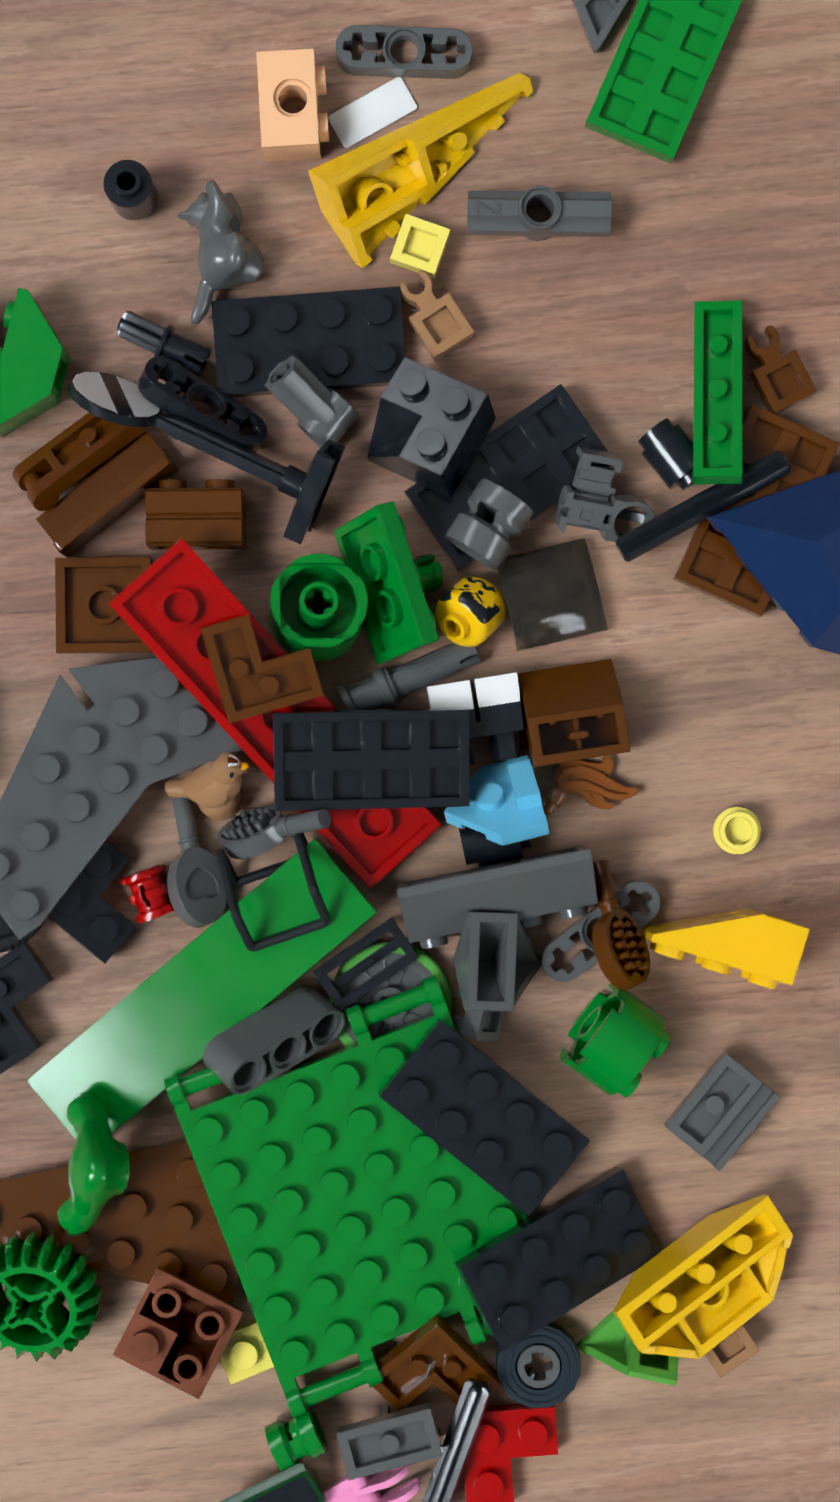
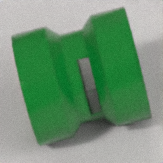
(296, 1439)

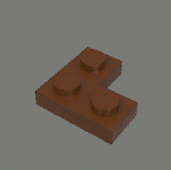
(254, 685)
(431, 1357)

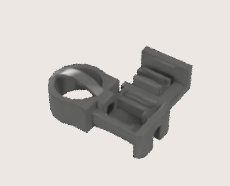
(590, 504)

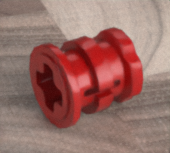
(149, 893)

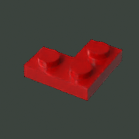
(506, 1434)

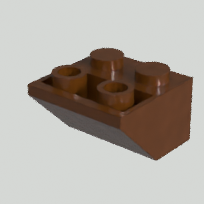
(573, 713)

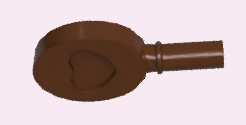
(617, 936)

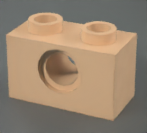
(283, 77)

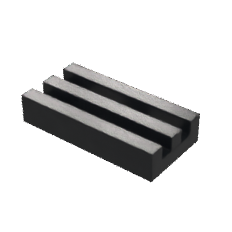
(332, 987)

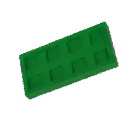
(661, 73)

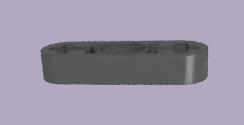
(391, 35)
(578, 960)

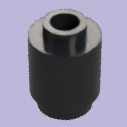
(131, 203)
(669, 453)
(485, 852)

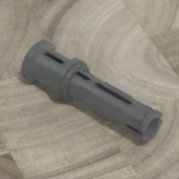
(388, 686)

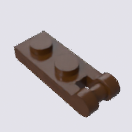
(71, 457)

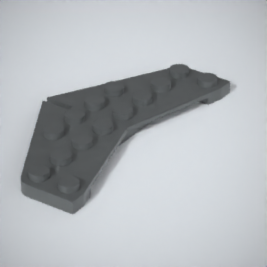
(88, 773)

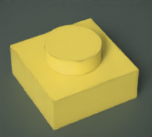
(420, 245)
(245, 1353)

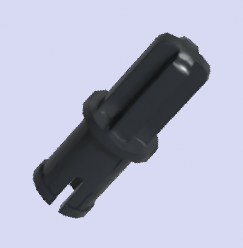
(163, 342)

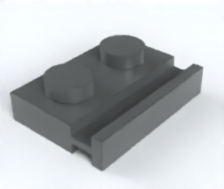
(721, 1110)

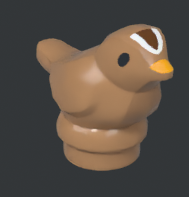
(213, 786)

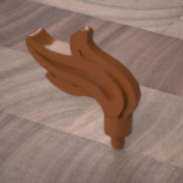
(587, 780)

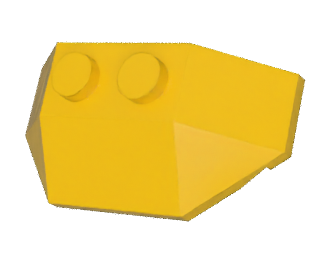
(706, 1281)

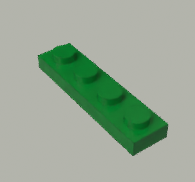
(717, 392)

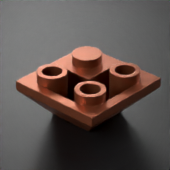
(178, 1332)

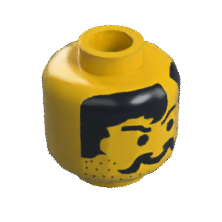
(470, 611)

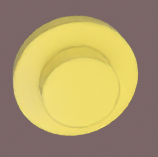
(736, 830)

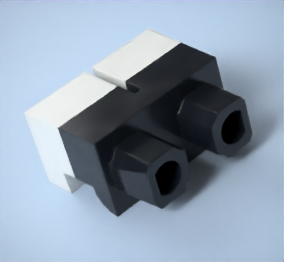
(497, 708)

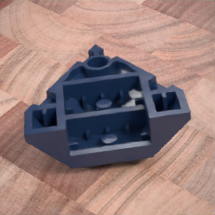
(794, 553)

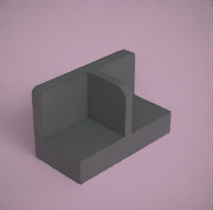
(389, 1441)

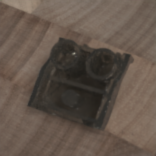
(552, 595)

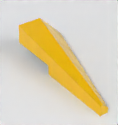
(381, 181)

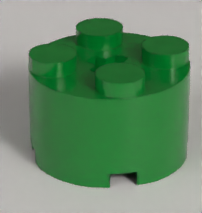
(340, 595)
(615, 1041)

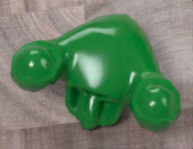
(96, 1165)

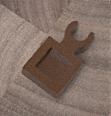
(781, 378)

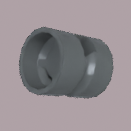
(480, 539)

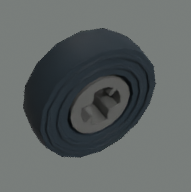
(559, 1375)

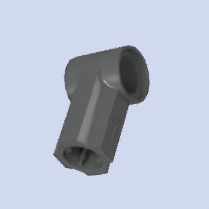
(319, 410)

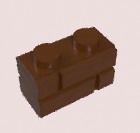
(201, 516)

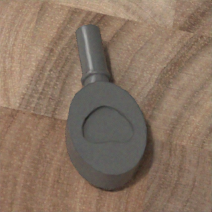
(265, 828)
(194, 874)

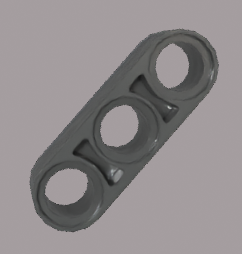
(273, 1039)

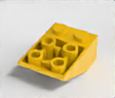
(745, 939)

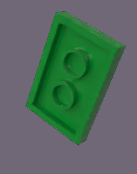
(395, 583)

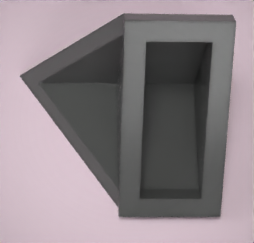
(494, 961)

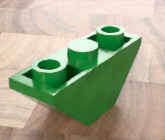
(30, 364)

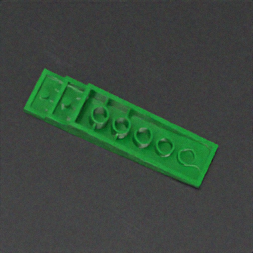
(203, 992)

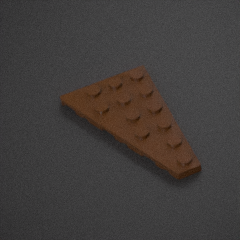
(154, 1222)

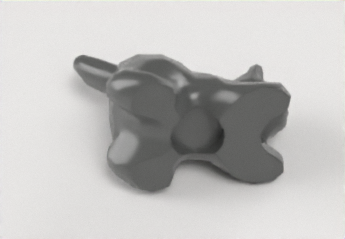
(223, 253)

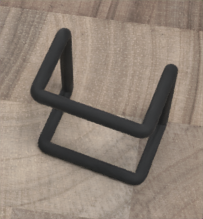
(230, 880)

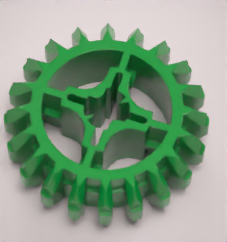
(36, 1315)

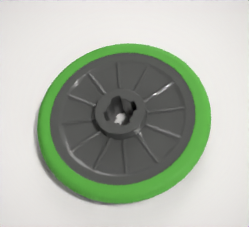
(405, 979)

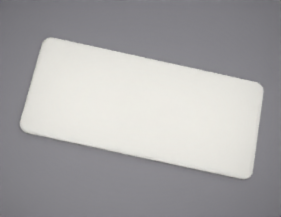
(372, 112)

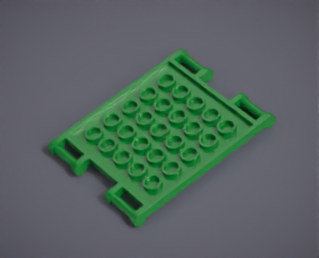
(340, 1203)

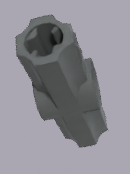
(571, 213)

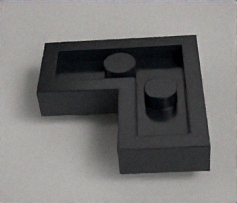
(88, 916)
(20, 977)

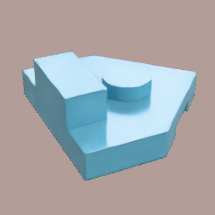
(503, 803)

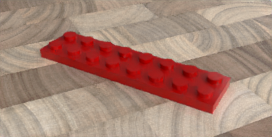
(166, 613)

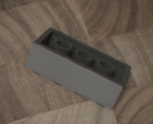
(526, 886)

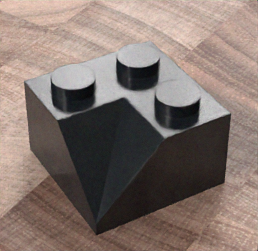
(429, 427)

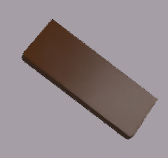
(106, 495)

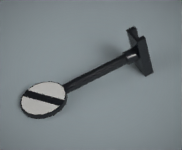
(123, 404)

